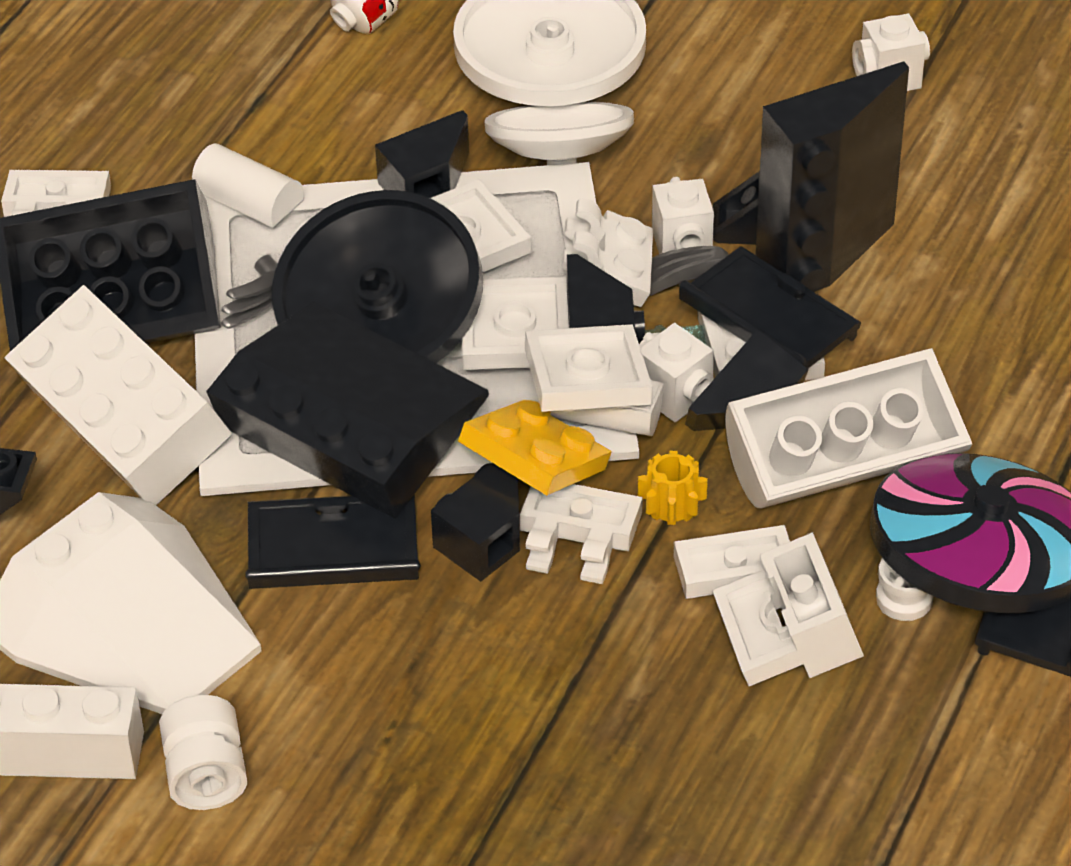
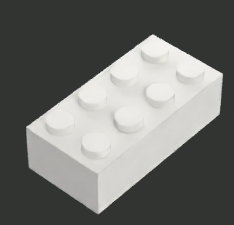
(118, 396)

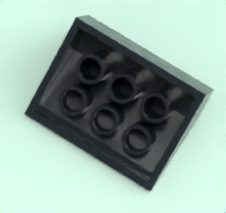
(830, 174)
(135, 251)
(345, 405)

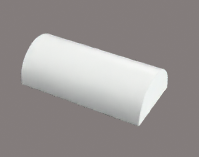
(842, 428)

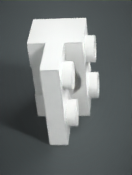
(815, 617)

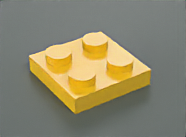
(535, 446)

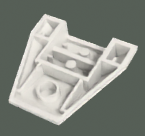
(122, 603)

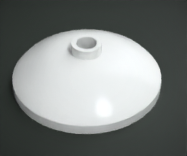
(559, 131)

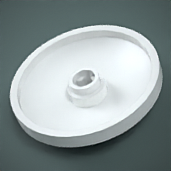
(549, 48)

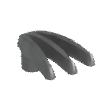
(683, 264)
(251, 297)

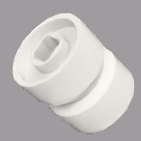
(202, 752)

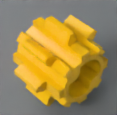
(672, 487)

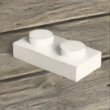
(723, 558)

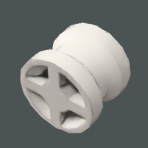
(898, 600)

